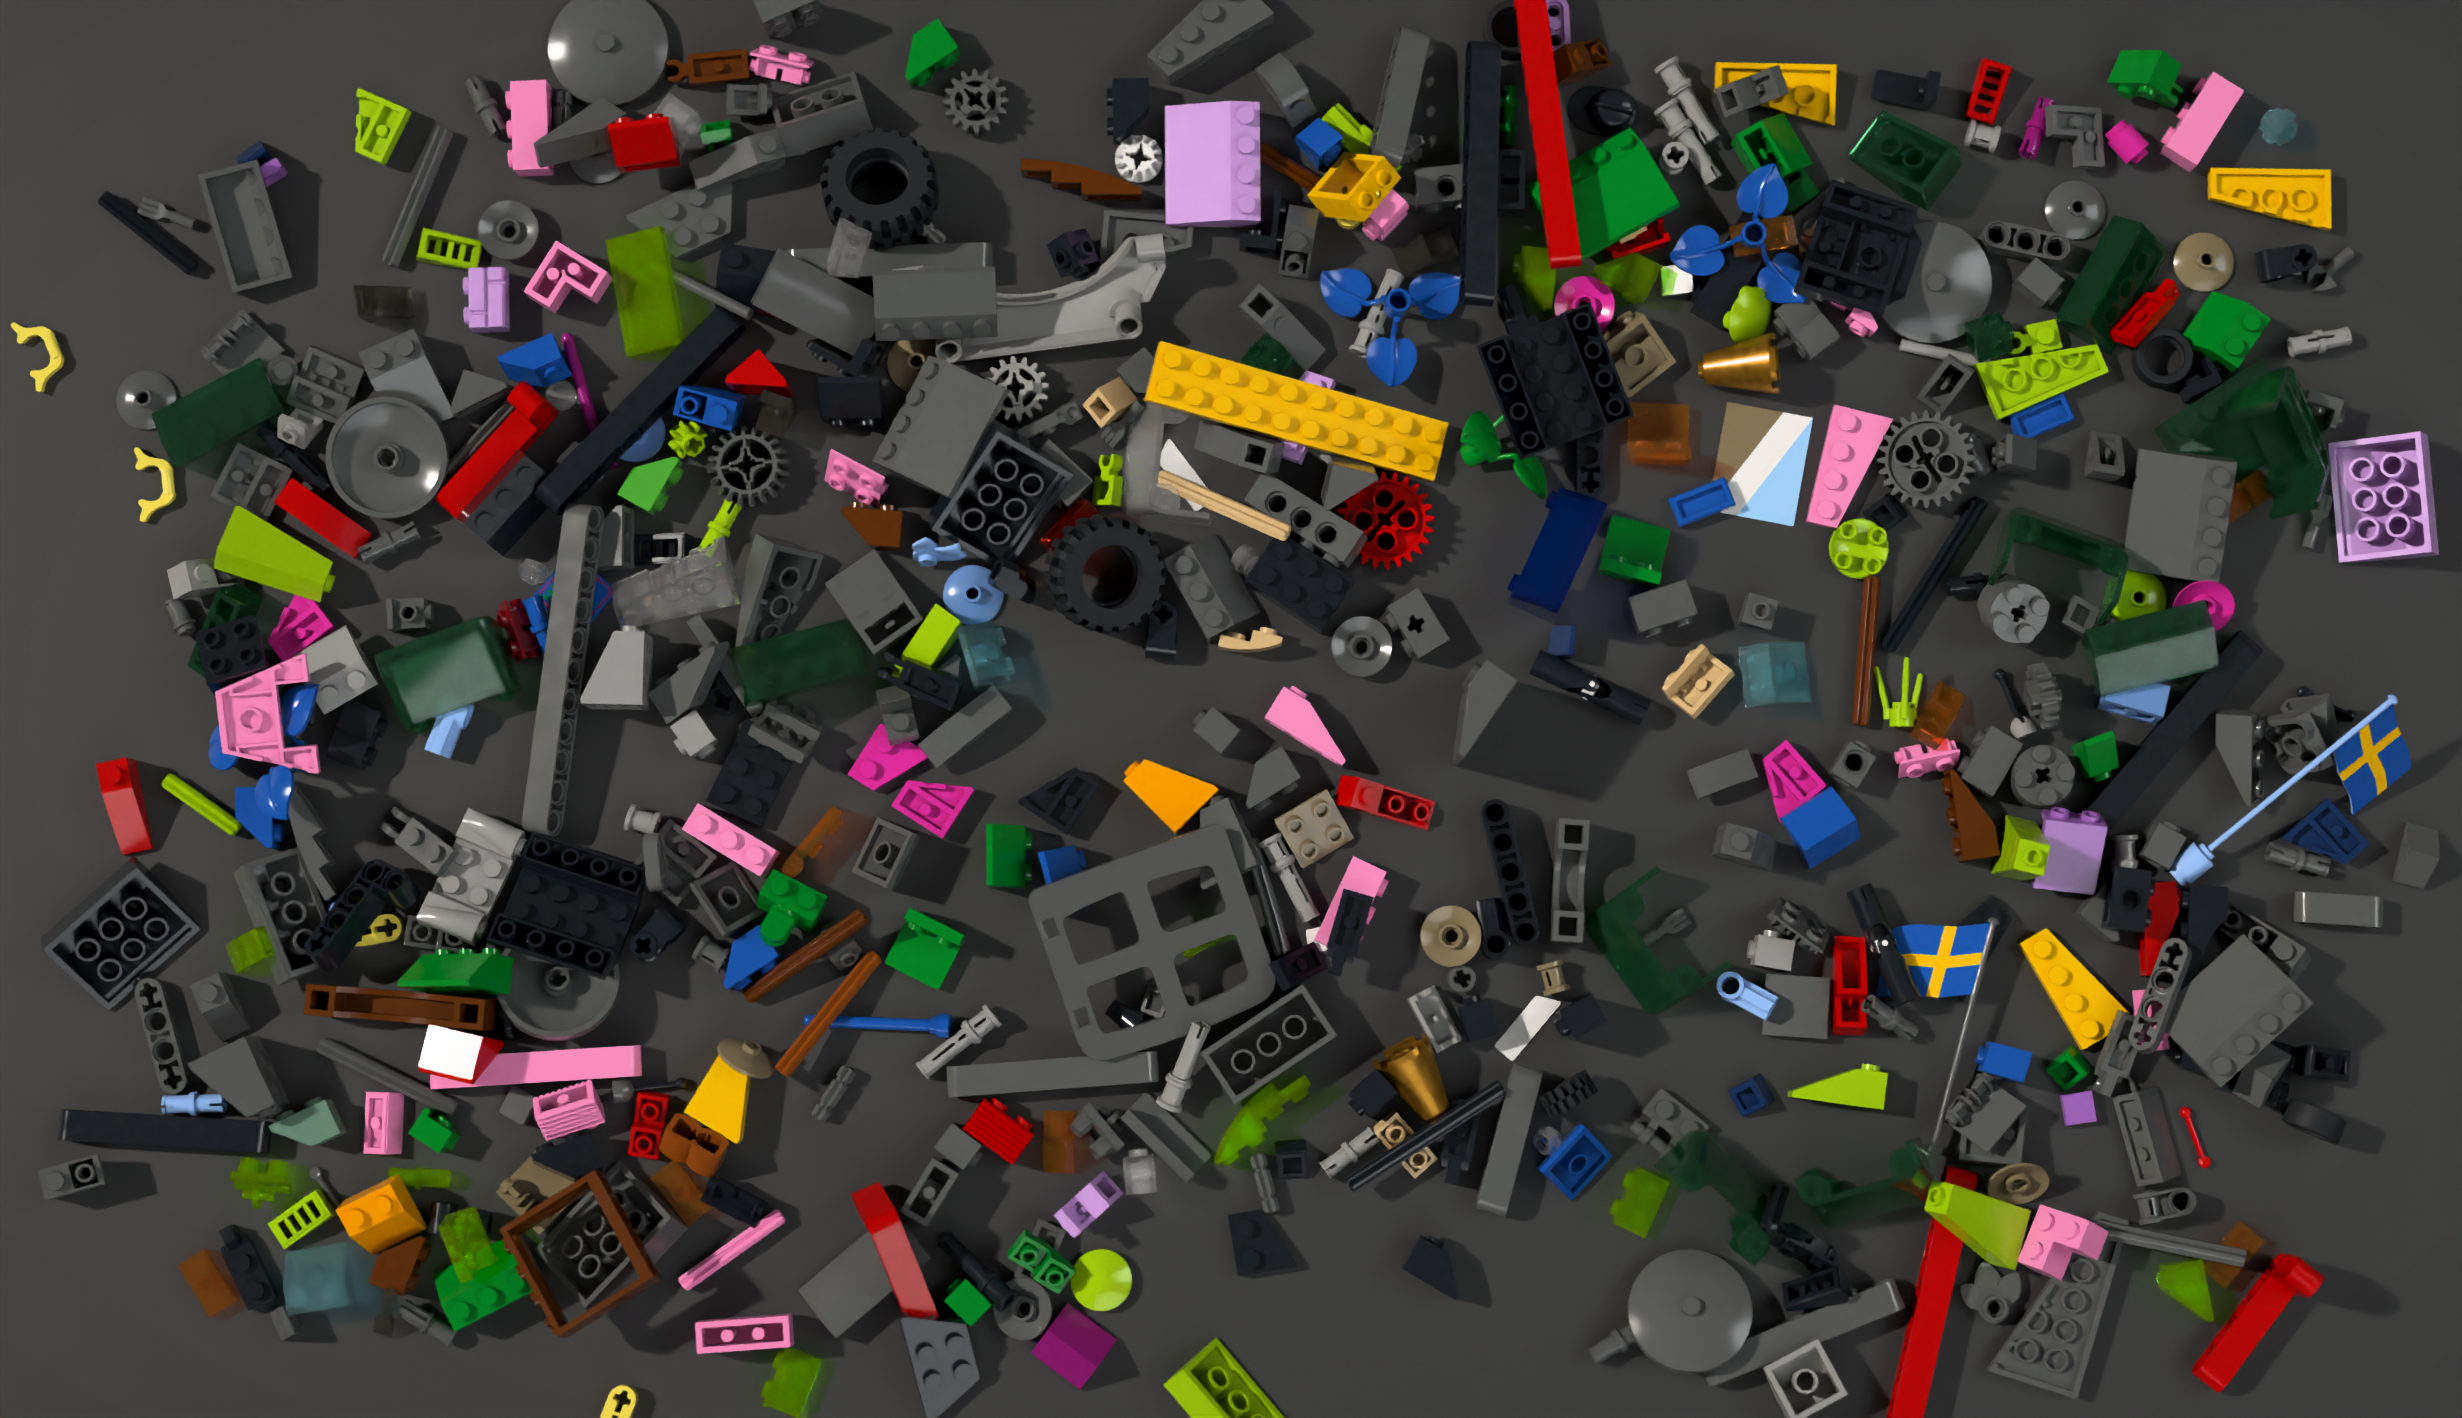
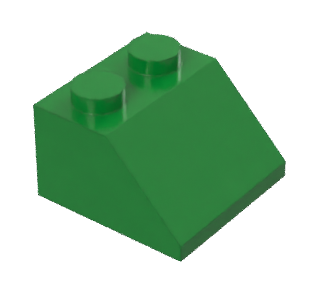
(2225, 330)
(1007, 856)

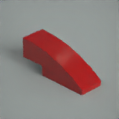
(322, 517)
(1849, 986)

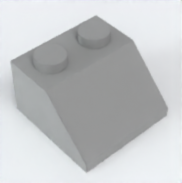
(338, 669)
(1804, 1381)

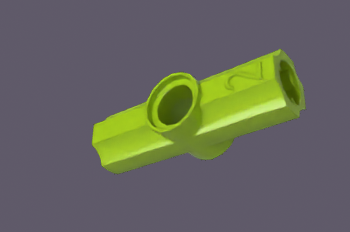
(1355, 136)

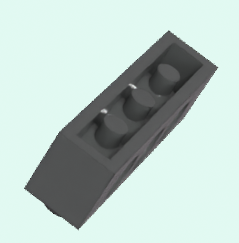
(1348, 538)

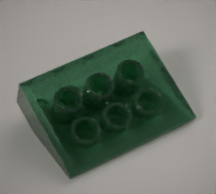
(2206, 431)

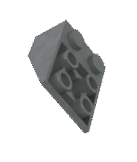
(875, 603)

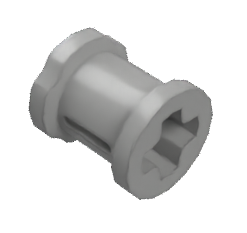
(1982, 136)
(1678, 150)
(642, 820)

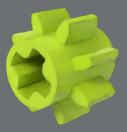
(687, 439)

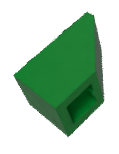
(930, 51)

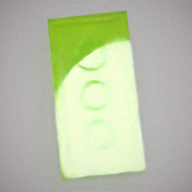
(645, 291)

